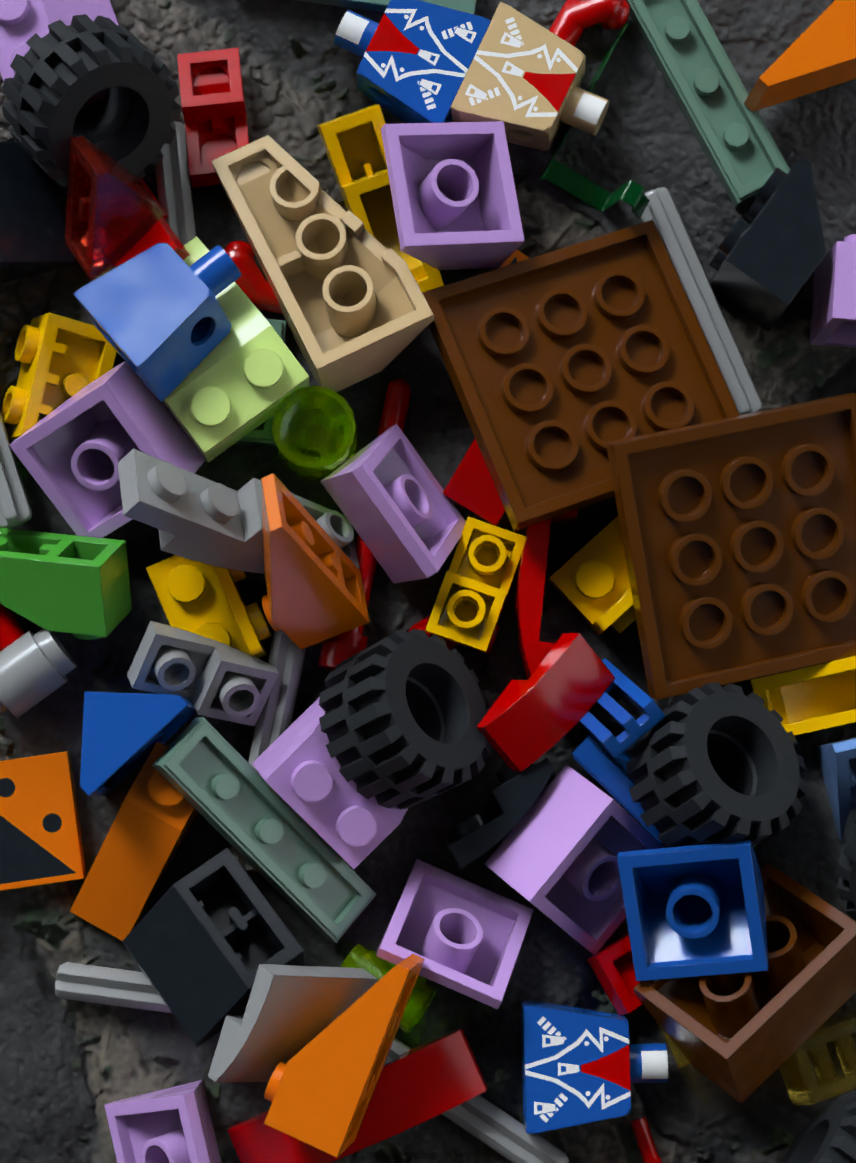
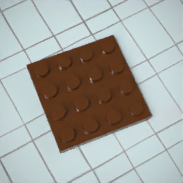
(572, 358)
(741, 543)

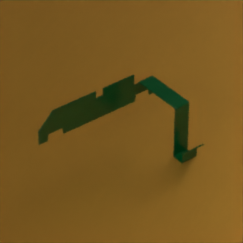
(582, 187)

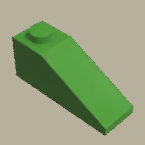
(65, 581)

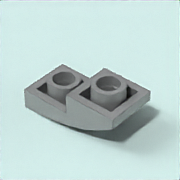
(210, 674)

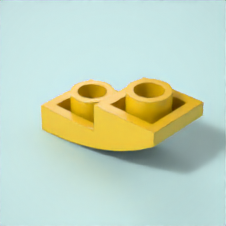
(476, 585)

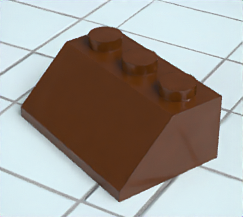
(752, 1022)

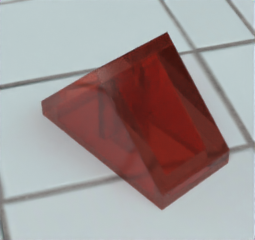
(104, 208)

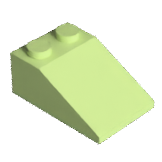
(239, 378)

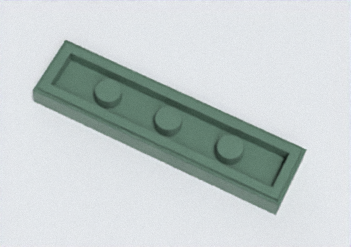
(709, 94)
(264, 829)

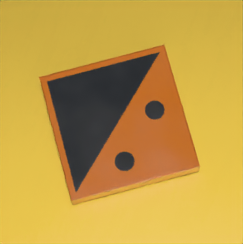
(39, 822)

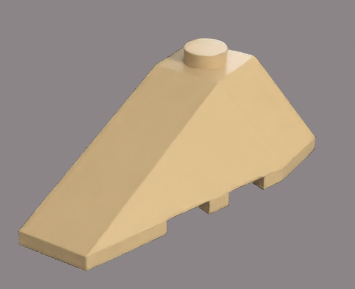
(335, 282)

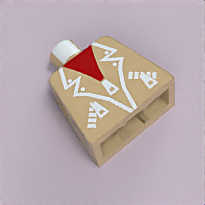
(527, 82)

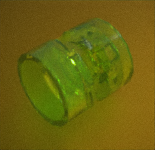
(314, 432)

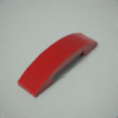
(530, 592)
(407, 1094)

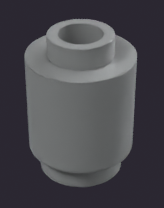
(32, 670)

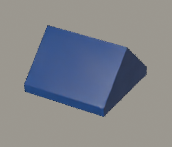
(122, 733)
(694, 910)

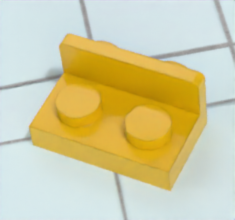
(56, 363)
(599, 582)
(209, 603)

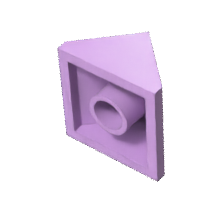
(397, 507)
(459, 930)
(164, 1127)

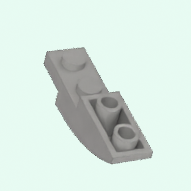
(207, 518)

